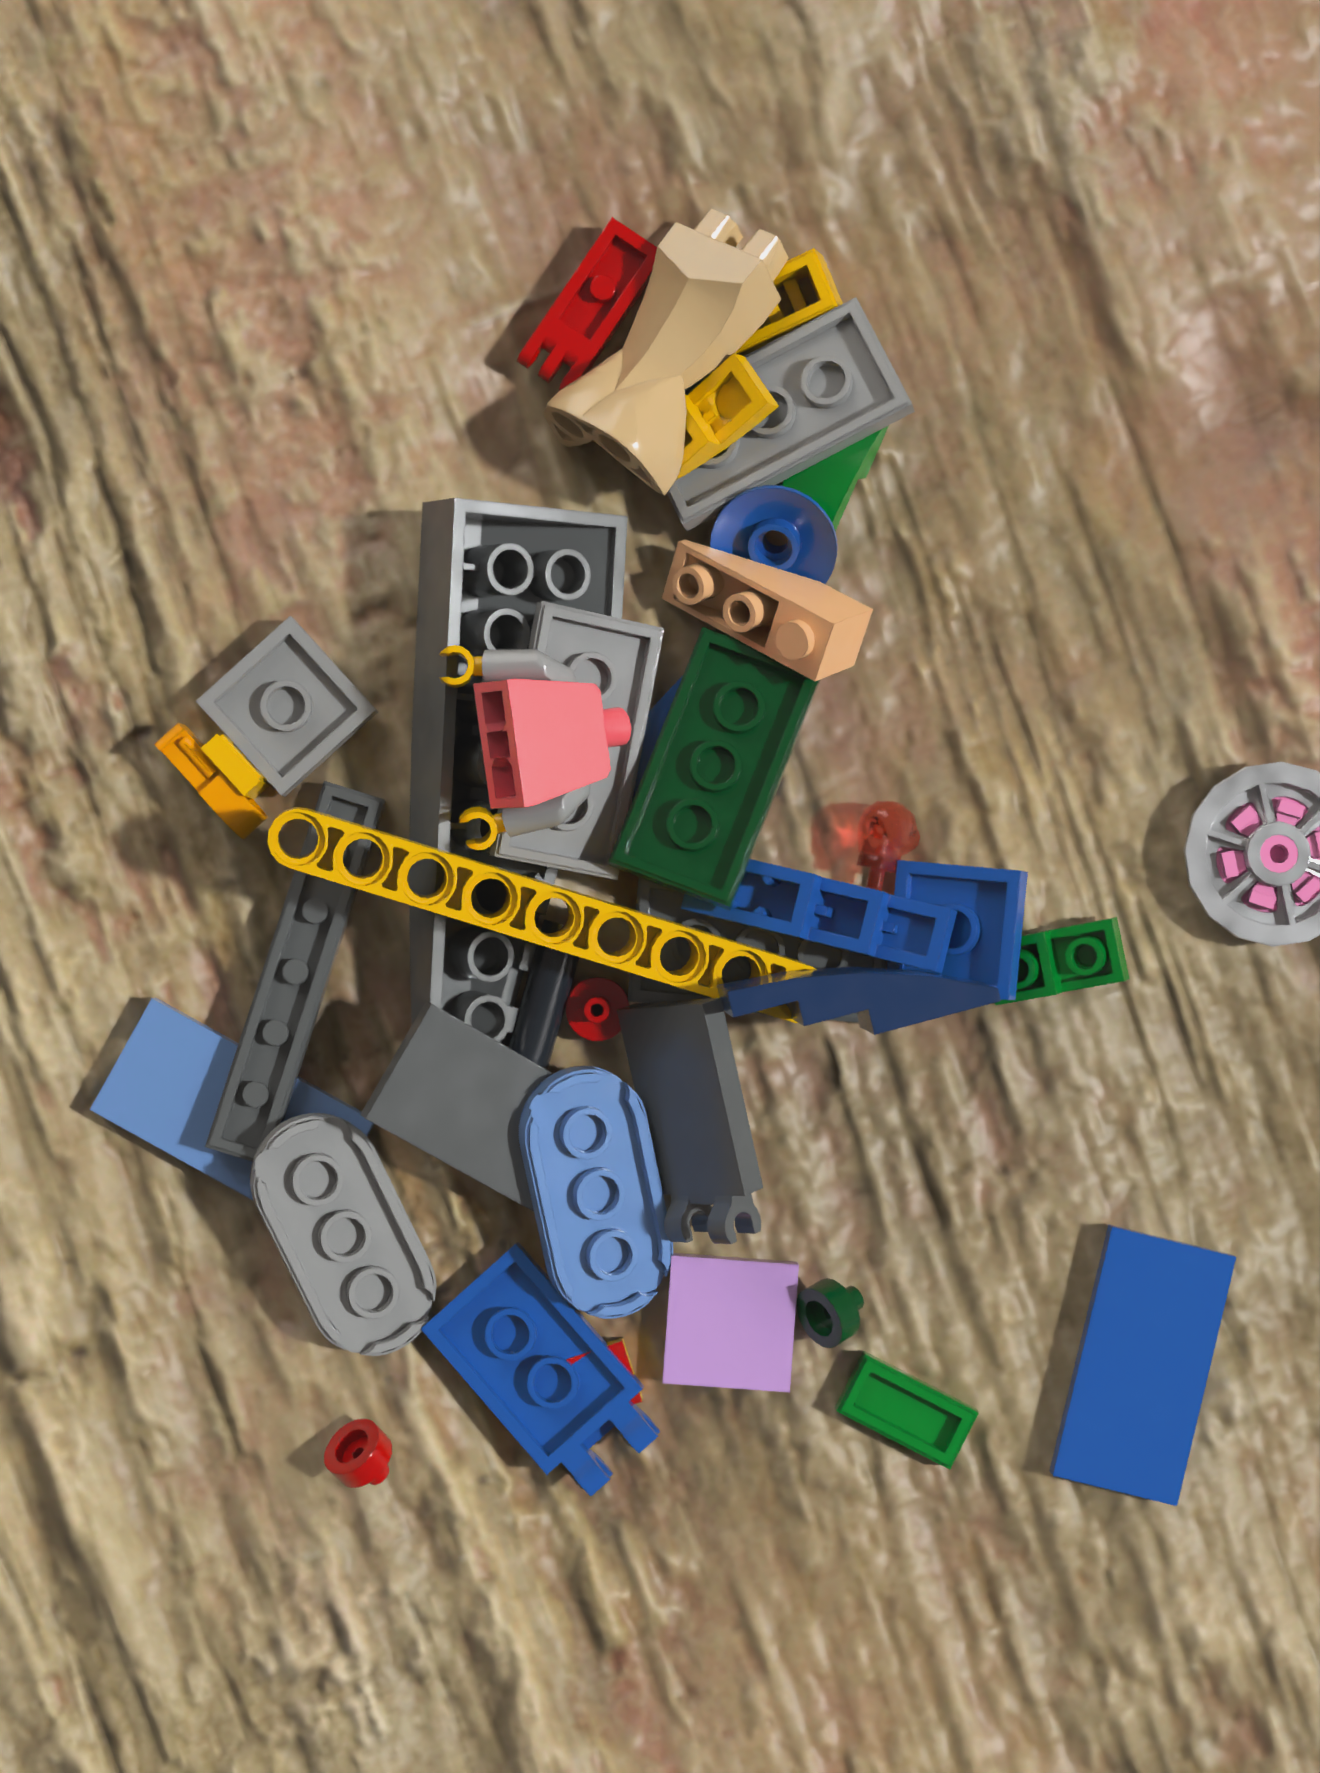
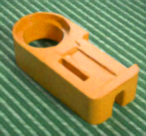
(184, 752)

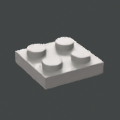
(287, 706)

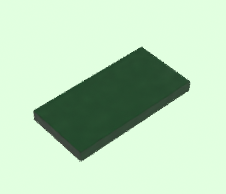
(714, 770)

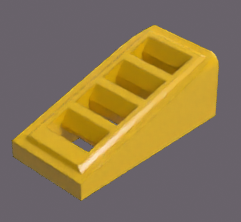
(806, 264)

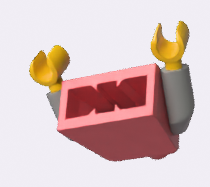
(538, 738)

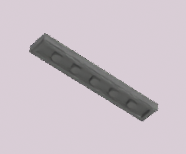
(291, 986)

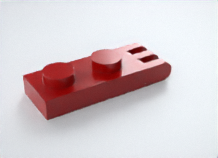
(592, 304)

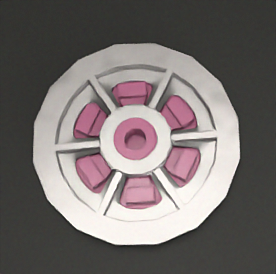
(1258, 854)

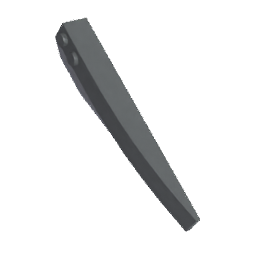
(480, 591)

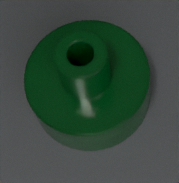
(829, 1312)

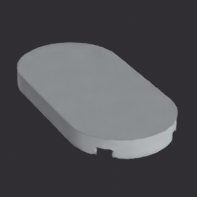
(343, 1233)

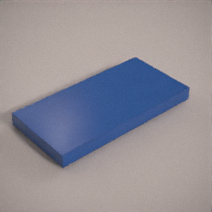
(1142, 1365)

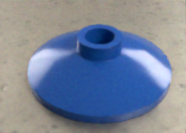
(753, 513)

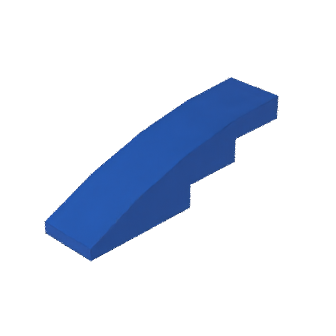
(838, 915)

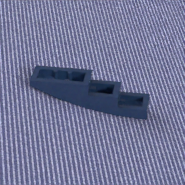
(879, 995)

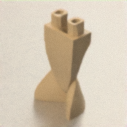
(693, 317)

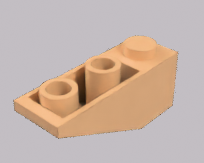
(769, 609)

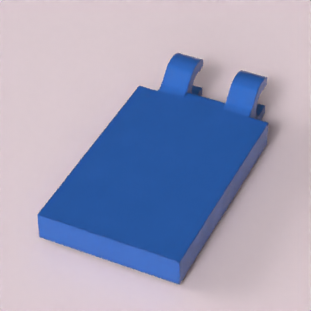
(511, 1347)

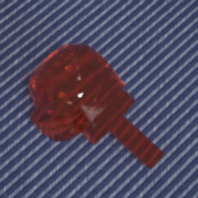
(883, 836)

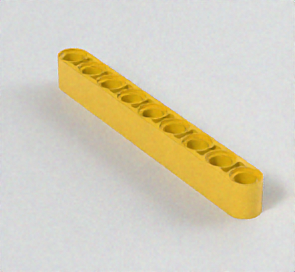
(523, 897)

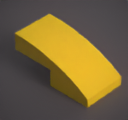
(723, 411)

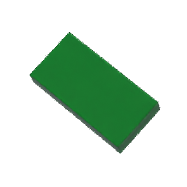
(906, 1410)

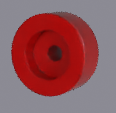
(580, 1003)
(359, 1454)

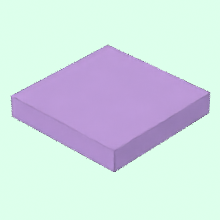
(730, 1322)

